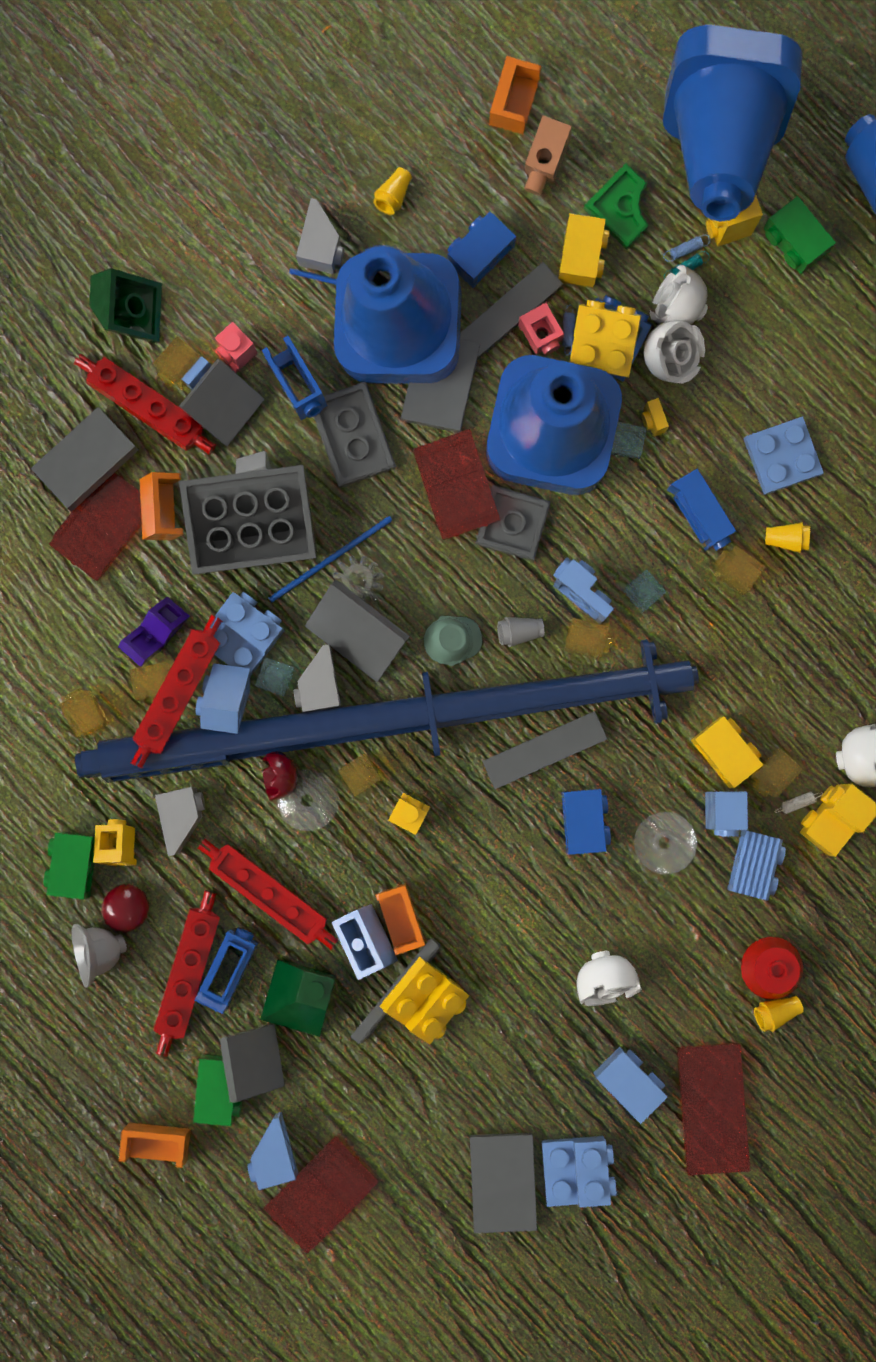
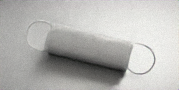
(798, 802)

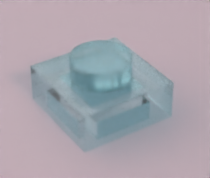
(628, 440)
(644, 591)
(274, 676)

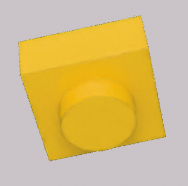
(654, 417)

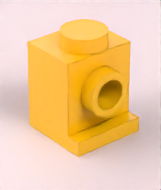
(409, 813)
(114, 844)

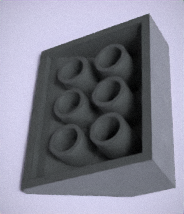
(248, 519)

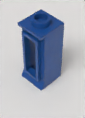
(313, 403)
(702, 510)
(241, 940)

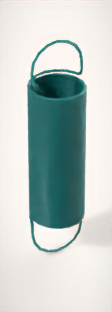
(692, 263)

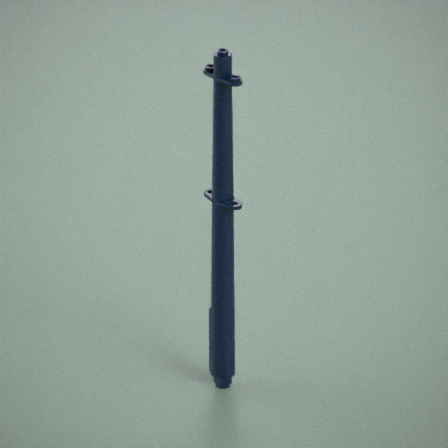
(205, 748)

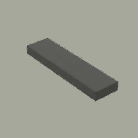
(505, 313)
(544, 750)
(377, 1015)

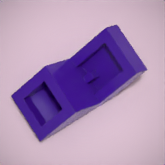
(154, 632)

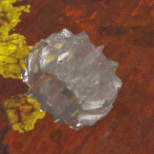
(359, 571)

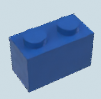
(481, 248)
(585, 821)

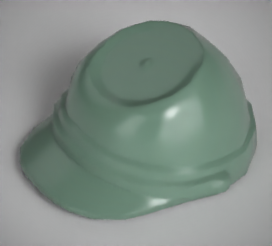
(452, 640)

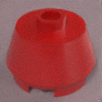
(772, 968)

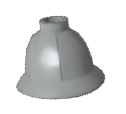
(95, 951)

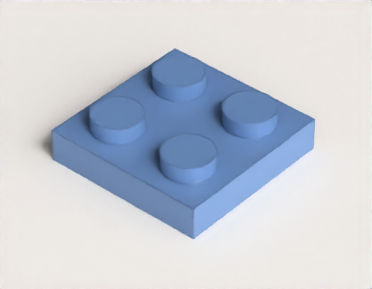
(783, 455)

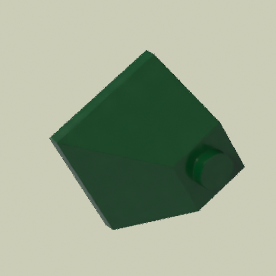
(127, 304)
(298, 997)

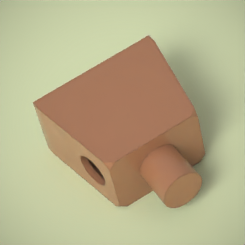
(551, 145)

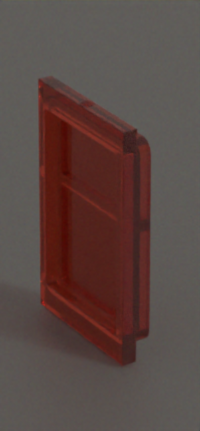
(456, 484)
(100, 526)
(321, 1195)

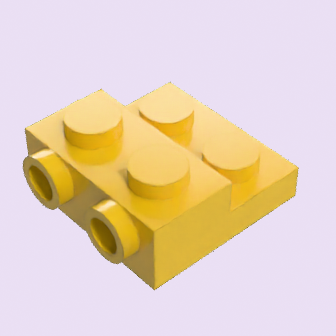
(605, 337)
(425, 1001)

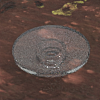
(320, 811)
(681, 843)

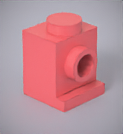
(541, 320)
(234, 347)

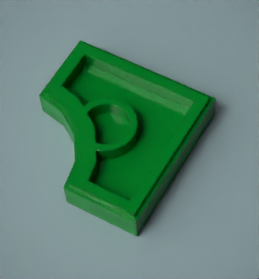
(620, 206)

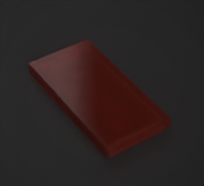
(713, 1109)

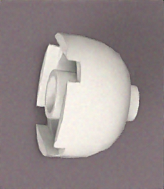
(680, 298)
(674, 351)
(859, 756)
(606, 979)

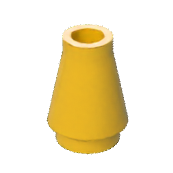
(392, 192)
(789, 537)
(775, 1013)

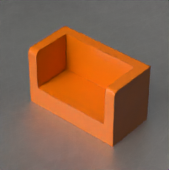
(515, 95)
(158, 506)
(401, 919)
(155, 1143)

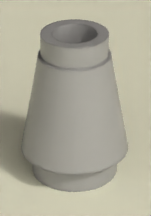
(519, 630)

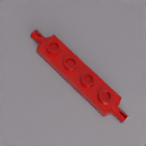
(144, 403)
(176, 691)
(268, 893)
(186, 973)

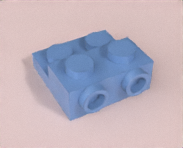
(575, 583)
(245, 632)
(578, 1171)

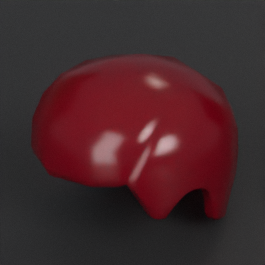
(279, 776)
(125, 908)

